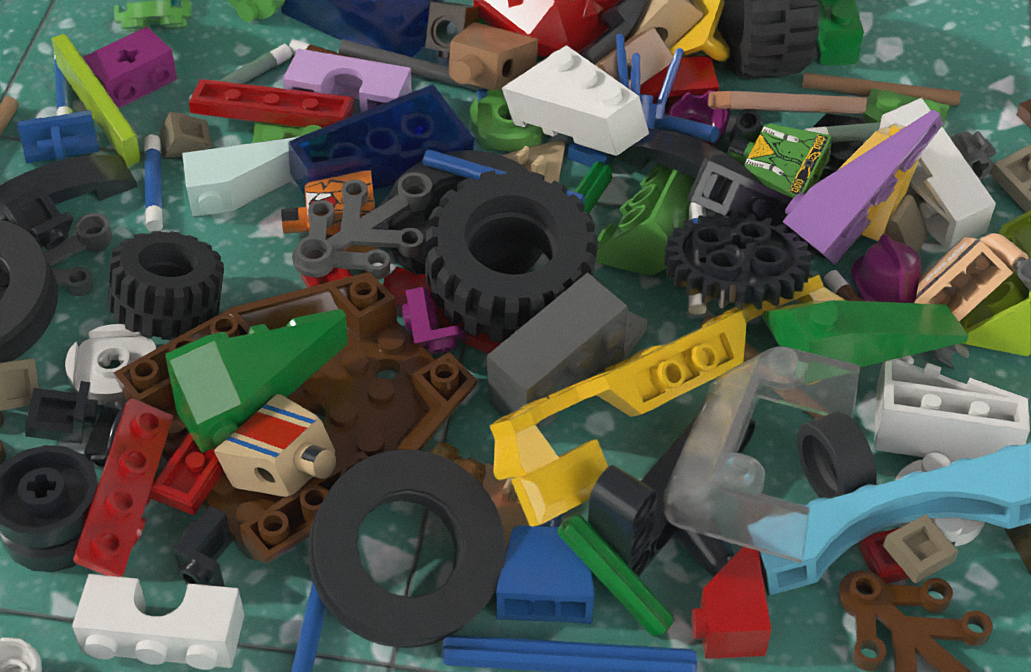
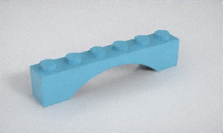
(978, 489)

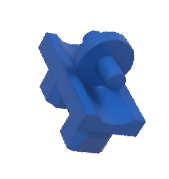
(58, 136)

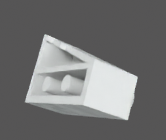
(577, 100)
(944, 184)
(932, 413)

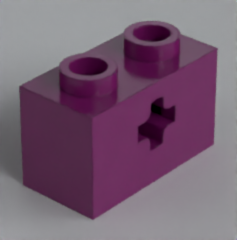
(133, 66)

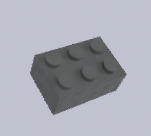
(558, 347)

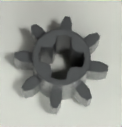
(975, 151)

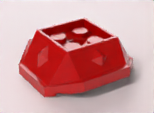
(550, 21)

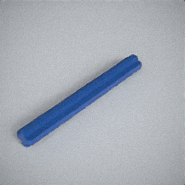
(563, 655)

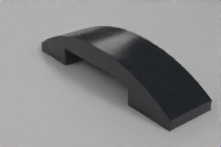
(619, 20)
(678, 153)
(71, 178)
(732, 192)

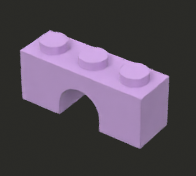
(346, 76)

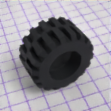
(164, 283)

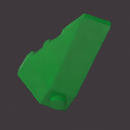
(864, 330)
(227, 380)

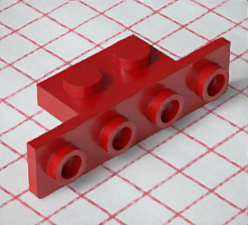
(123, 490)

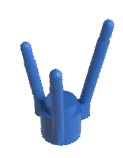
(650, 110)

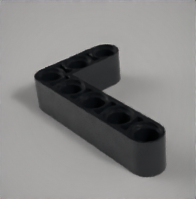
(632, 511)

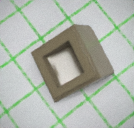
(183, 134)
(907, 224)

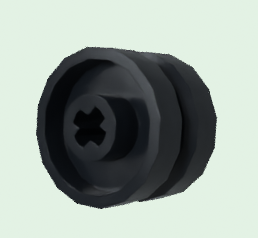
(45, 505)

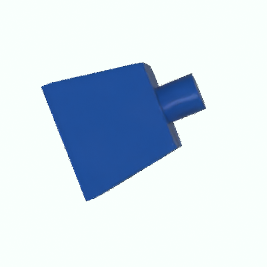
(544, 578)

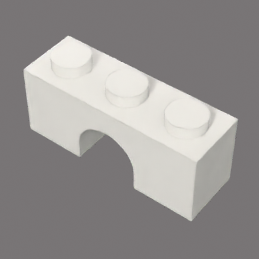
(197, 633)

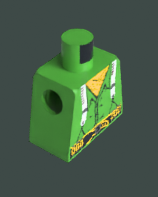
(784, 157)

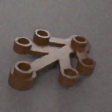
(908, 632)

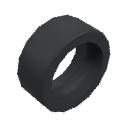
(835, 455)

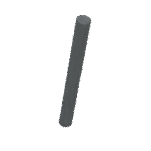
(417, 66)

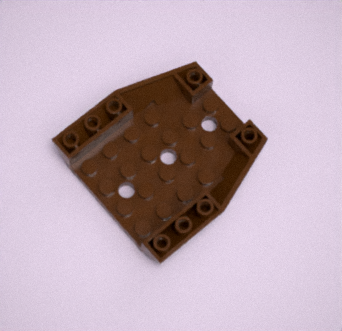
(358, 408)

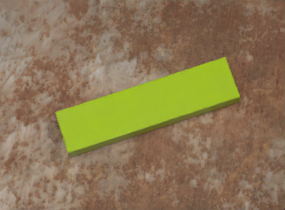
(96, 99)

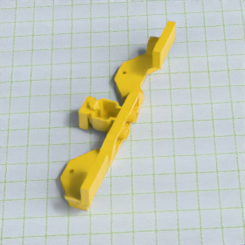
(635, 385)

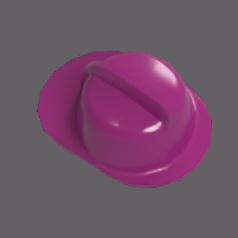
(888, 272)

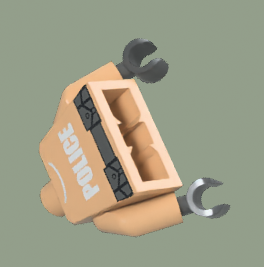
(968, 277)

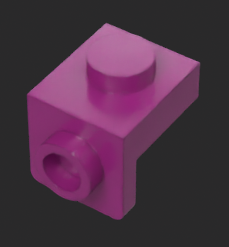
(422, 319)

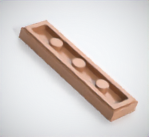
(786, 102)

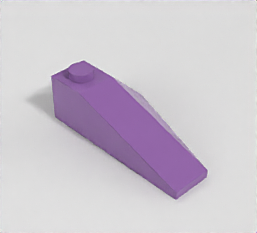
(837, 207)

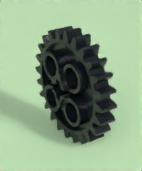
(737, 260)

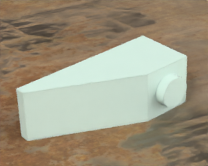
(234, 175)

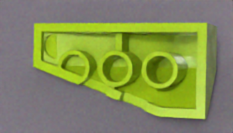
(1004, 316)

